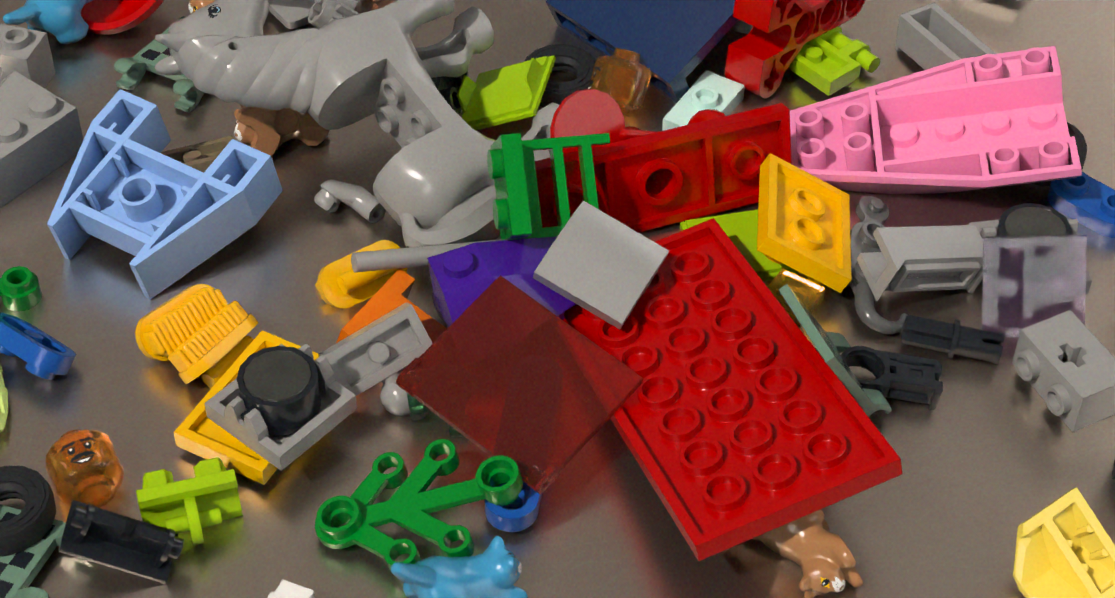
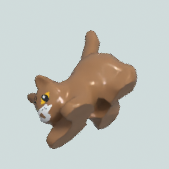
(270, 128)
(819, 553)

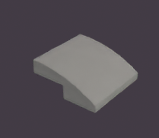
(600, 264)

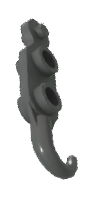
(872, 214)

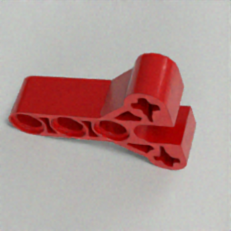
(778, 36)

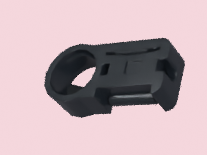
(898, 374)

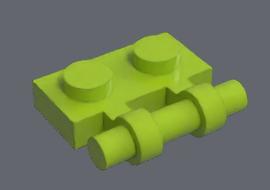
(833, 61)

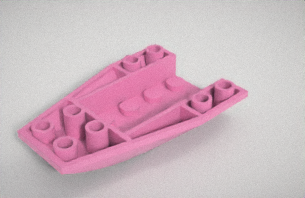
(943, 129)

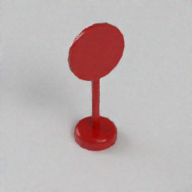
(598, 113)

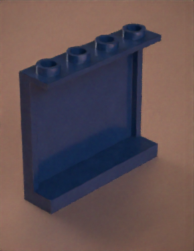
(666, 33)

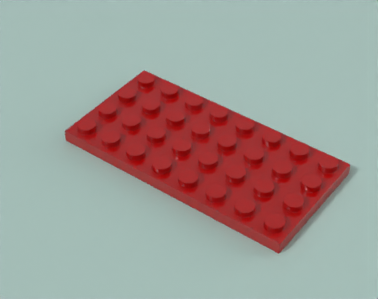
(734, 400)

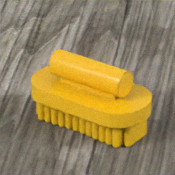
(344, 288)
(177, 319)
(214, 345)

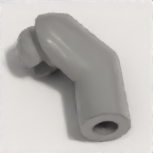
(352, 195)

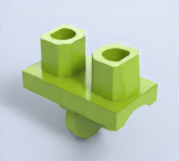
(192, 501)

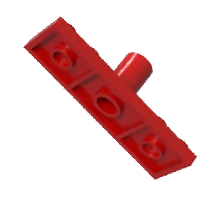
(676, 170)

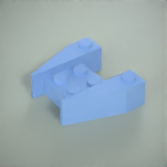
(153, 203)

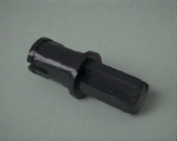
(952, 338)

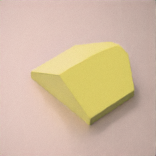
(1064, 552)

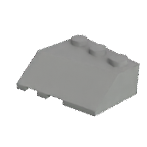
(35, 134)

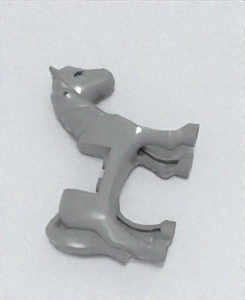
(357, 69)

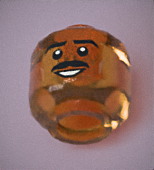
(622, 79)
(84, 468)

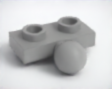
(378, 355)

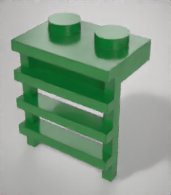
(514, 173)

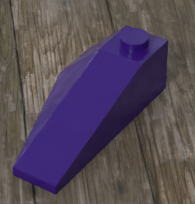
(469, 270)

